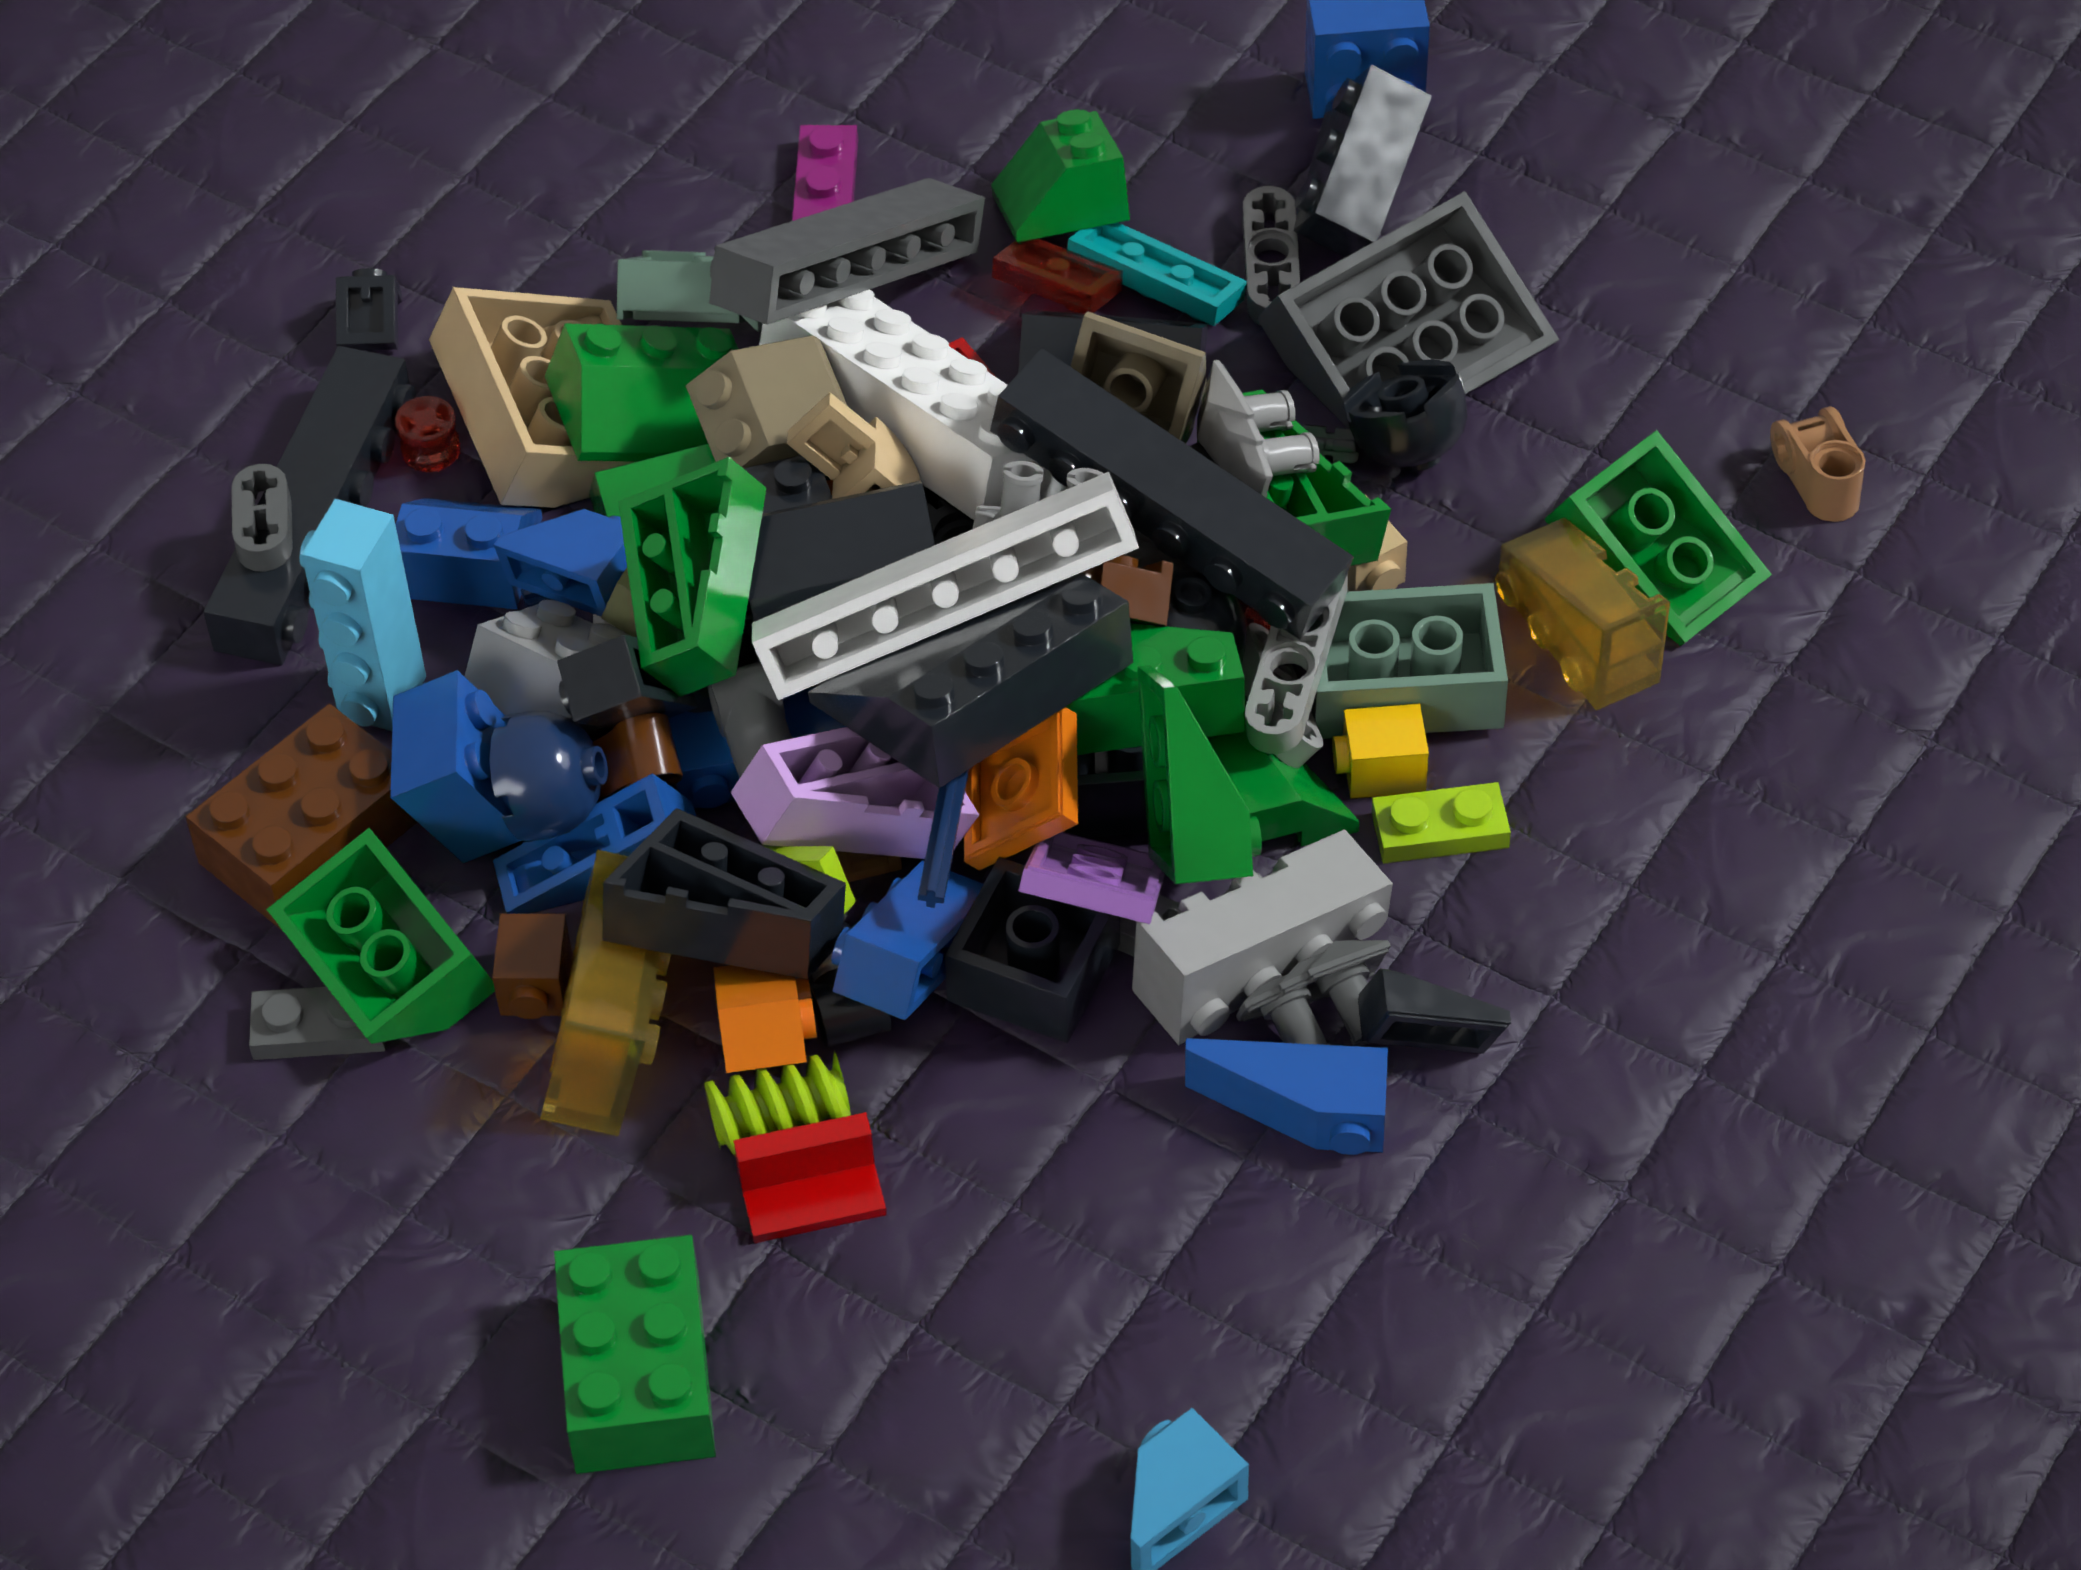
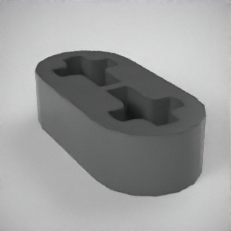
(249, 517)

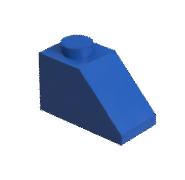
(567, 559)

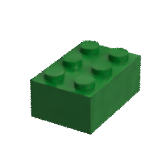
(633, 1354)

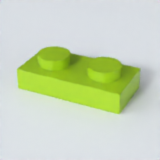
(1440, 822)

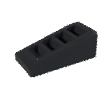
(1424, 1015)

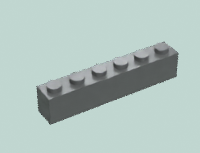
(845, 250)

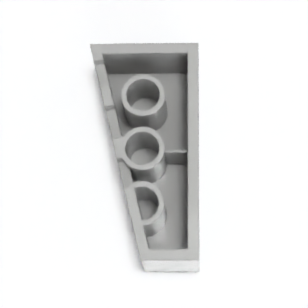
(1224, 948)

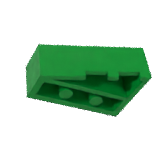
(1331, 503)
(1194, 660)

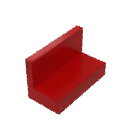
(809, 1177)

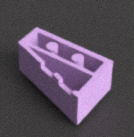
(840, 795)

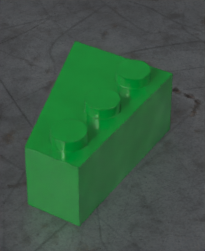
(692, 572)

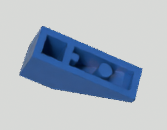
(559, 868)
(1307, 1091)

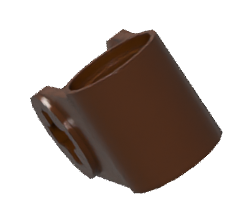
(637, 750)

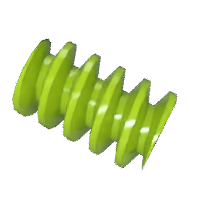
(780, 1105)

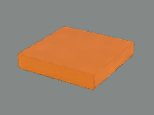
(1024, 791)

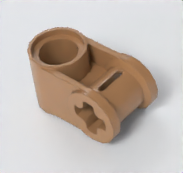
(1821, 463)

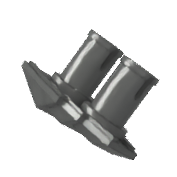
(1335, 974)

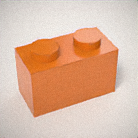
(762, 1018)

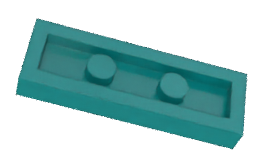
(1162, 271)

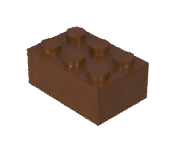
(297, 809)

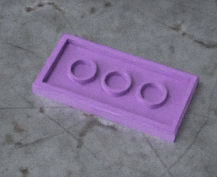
(1094, 876)

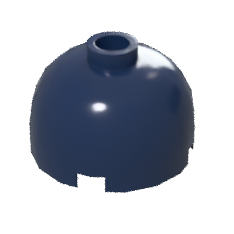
(546, 772)

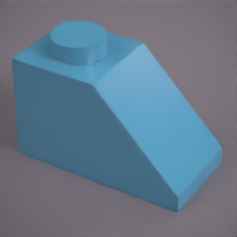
(1182, 1488)

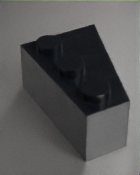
(722, 901)

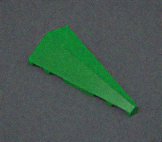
(1282, 796)

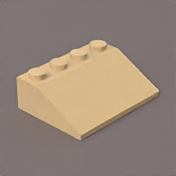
(495, 363)

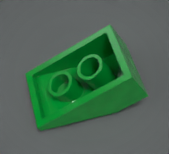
(1668, 533)
(1192, 807)

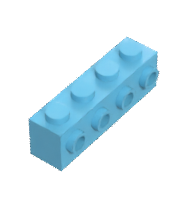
(362, 611)

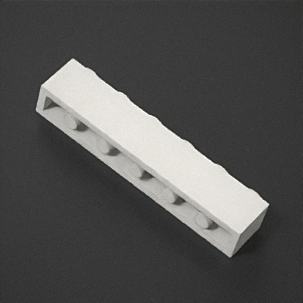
(943, 586)

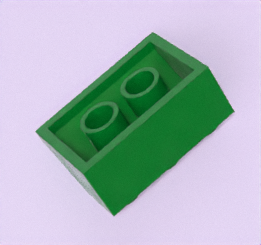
(627, 389)
(381, 945)

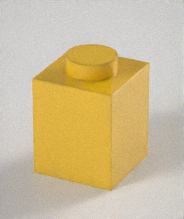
(1382, 751)

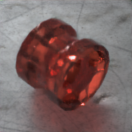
(428, 433)

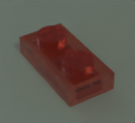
(1057, 275)

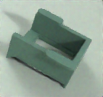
(670, 289)

